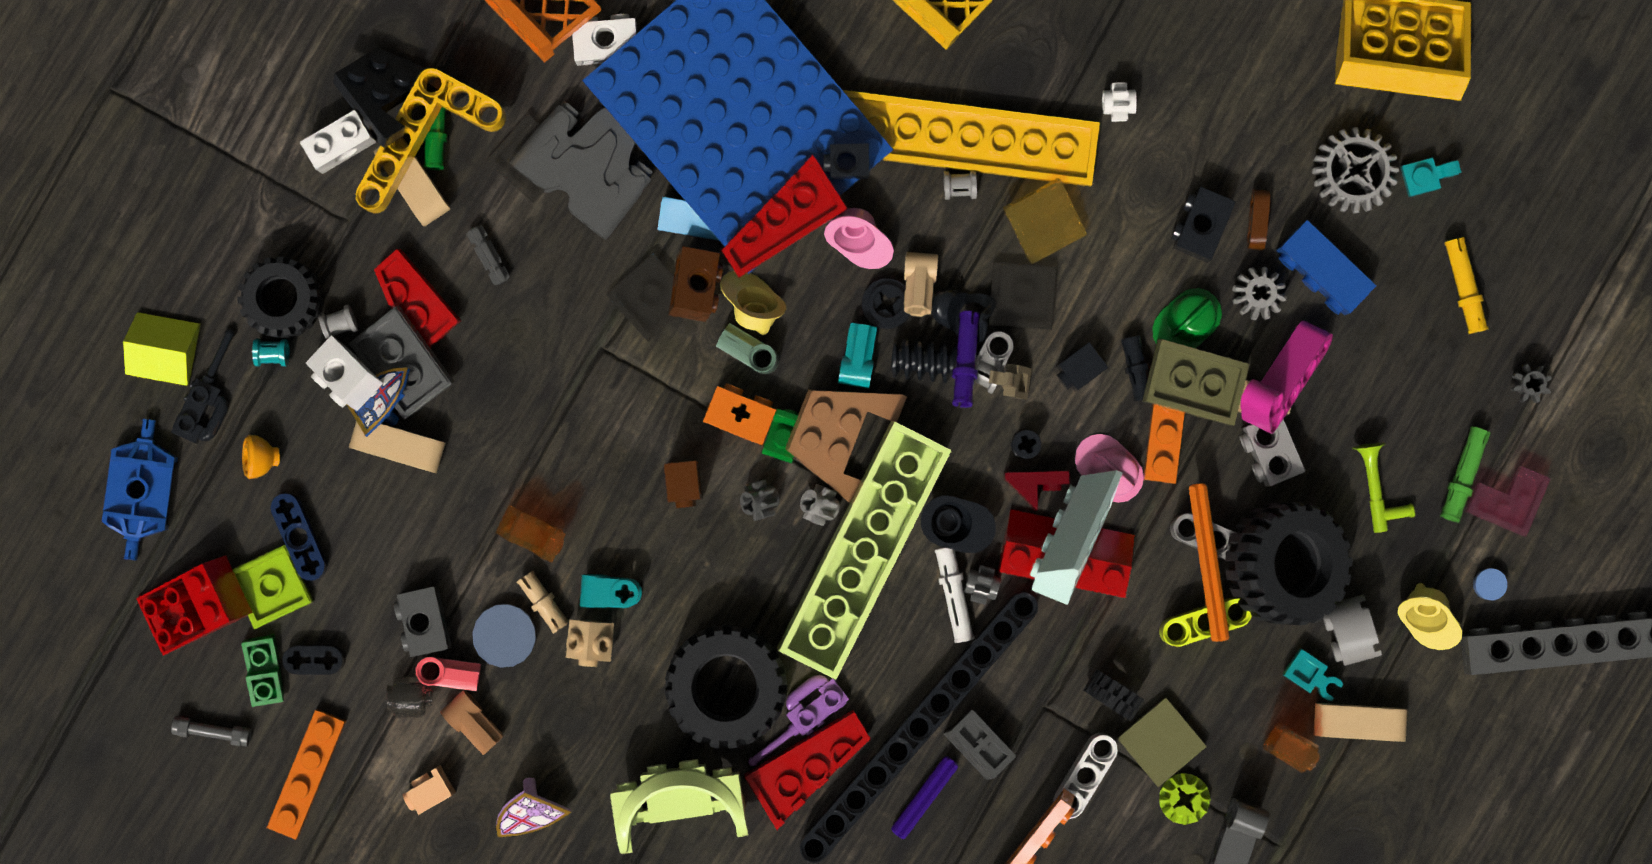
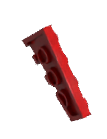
(791, 214)
(800, 770)

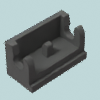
(980, 745)

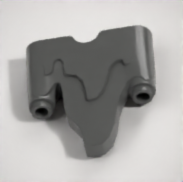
(587, 166)

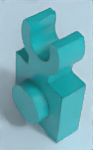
(1308, 673)

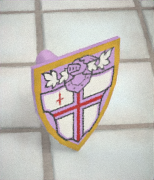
(528, 812)

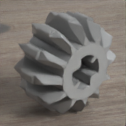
(1261, 305)

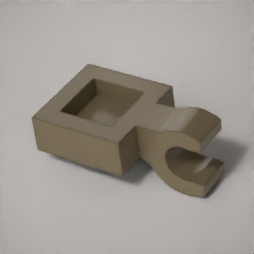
(1014, 381)

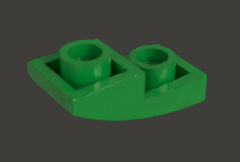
(263, 670)

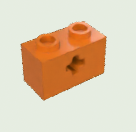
(721, 416)

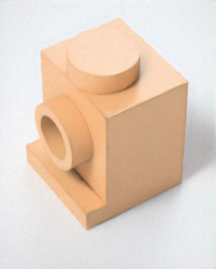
(428, 791)

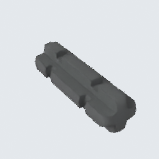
(488, 255)

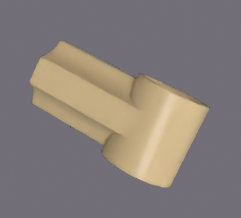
(919, 275)

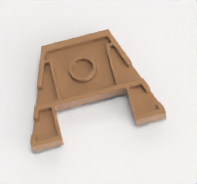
(829, 430)

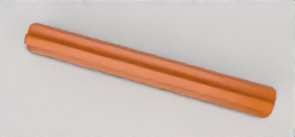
(1209, 562)

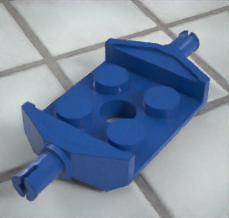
(154, 468)

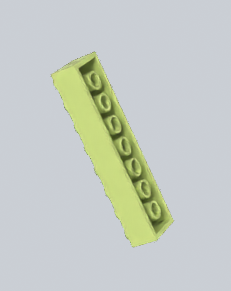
(863, 550)

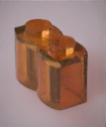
(1292, 748)

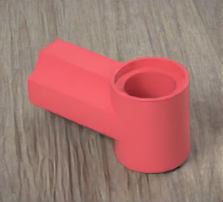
(452, 673)

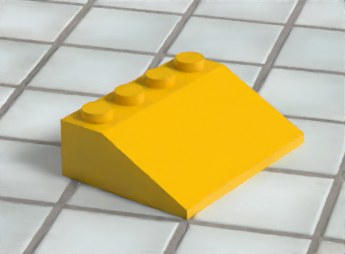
(1405, 46)

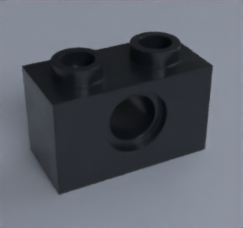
(1217, 212)

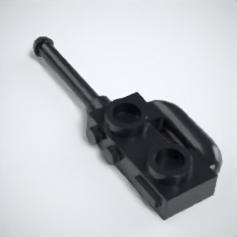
(198, 400)

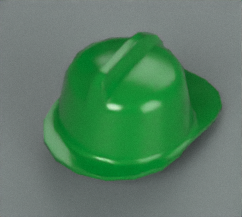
(1188, 318)

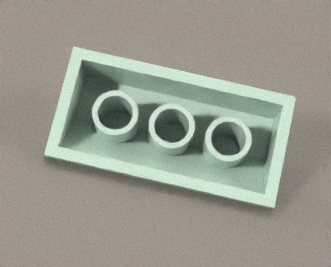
(1075, 535)

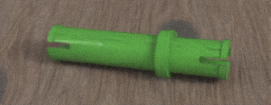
(1463, 480)

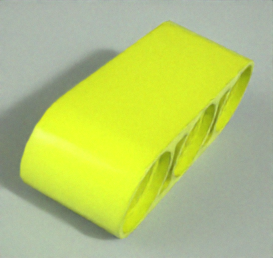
(1190, 626)

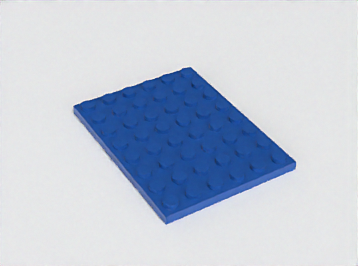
(729, 107)

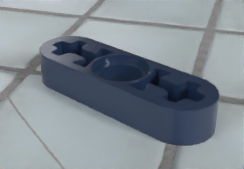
(299, 562)

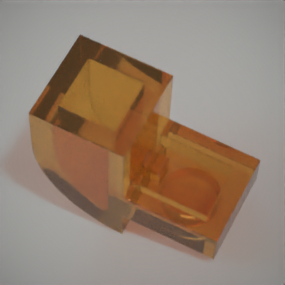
(531, 533)

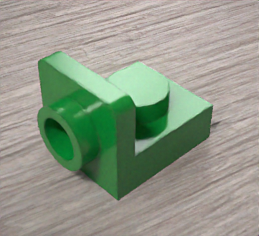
(779, 435)

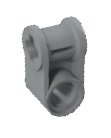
(988, 361)

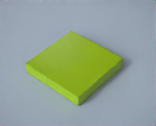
(272, 586)

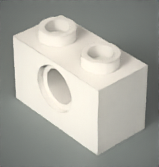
(585, 43)
(338, 142)
(337, 360)

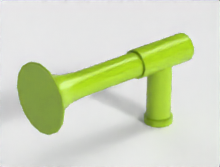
(1378, 512)

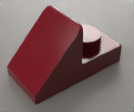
(1026, 483)

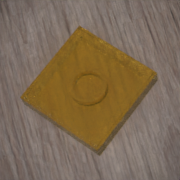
(1044, 220)

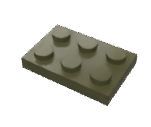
(1195, 382)

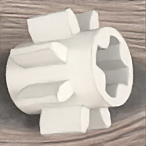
(1119, 101)

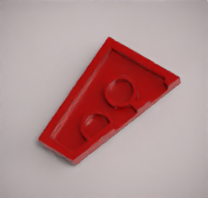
(419, 300)

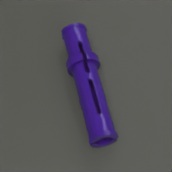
(966, 358)

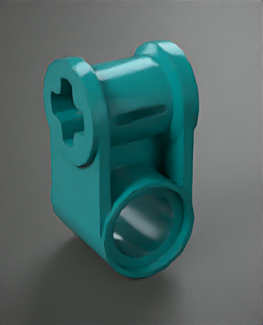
(603, 591)

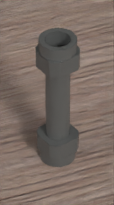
(185, 726)

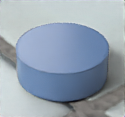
(1490, 584)

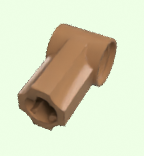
(467, 716)

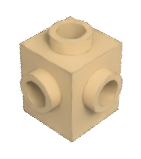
(589, 641)

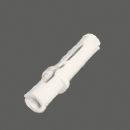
(954, 594)

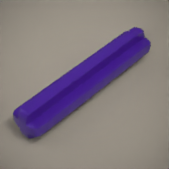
(924, 797)

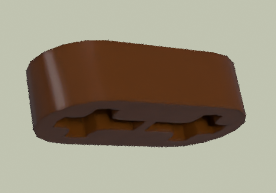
(1258, 219)

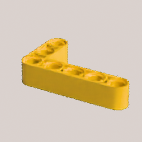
(419, 129)

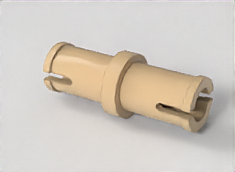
(543, 602)

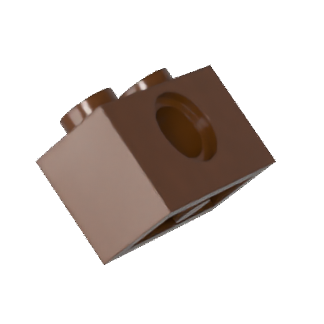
(687, 301)
(683, 483)

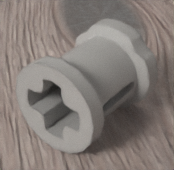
(960, 185)
(338, 322)

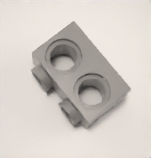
(1279, 446)

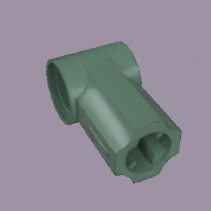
(745, 348)

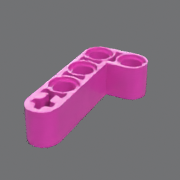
(1269, 401)

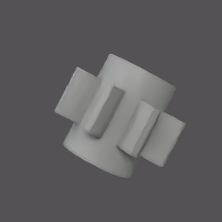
(819, 505)

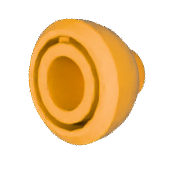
(258, 456)

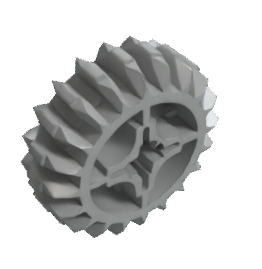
(1347, 158)

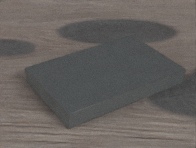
(398, 344)

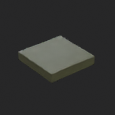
(1161, 742)

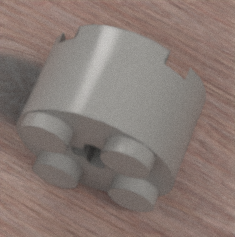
(1352, 631)

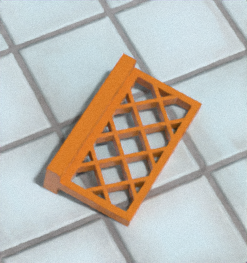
(533, 33)

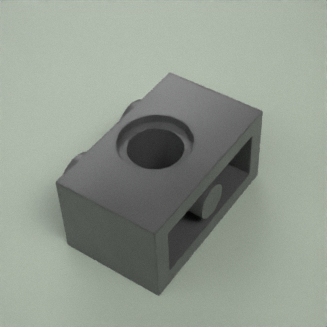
(428, 602)

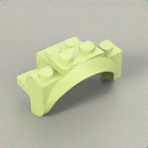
(675, 796)

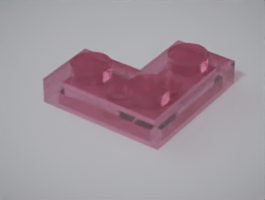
(1511, 510)

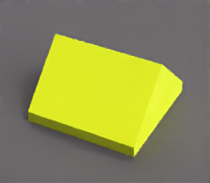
(160, 348)

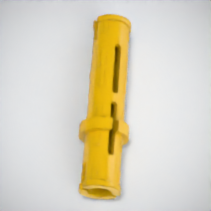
(1466, 286)

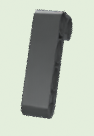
(1239, 832)

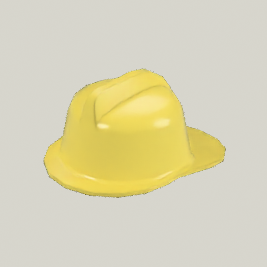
(753, 301)
(1430, 618)

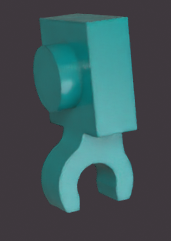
(1424, 176)

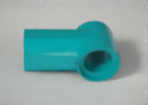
(857, 362)

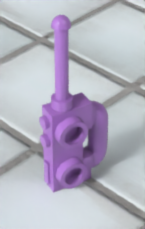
(806, 718)

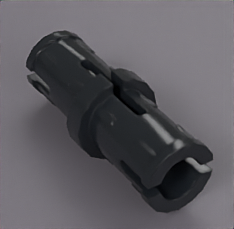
(1136, 365)

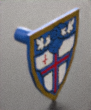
(381, 403)

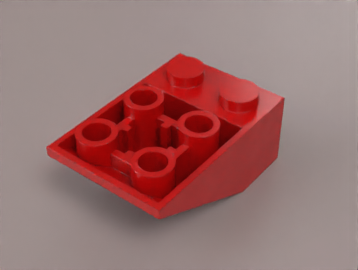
(194, 605)

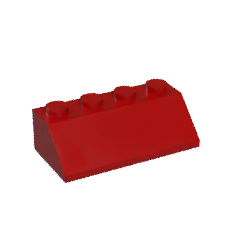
(1105, 570)

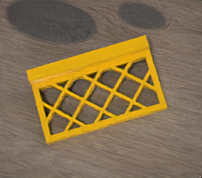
(937, 23)

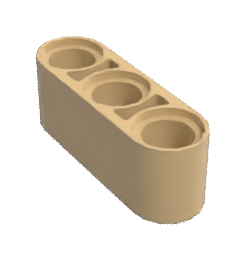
(419, 189)
(399, 446)
(1360, 722)

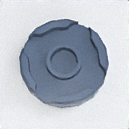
(504, 635)

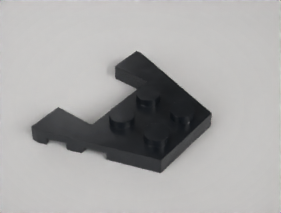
(378, 85)

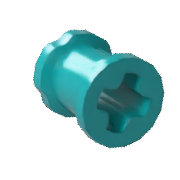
(270, 352)

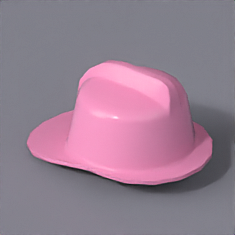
(859, 239)
(1104, 454)

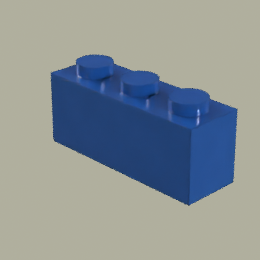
(1325, 269)

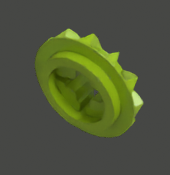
(1170, 795)

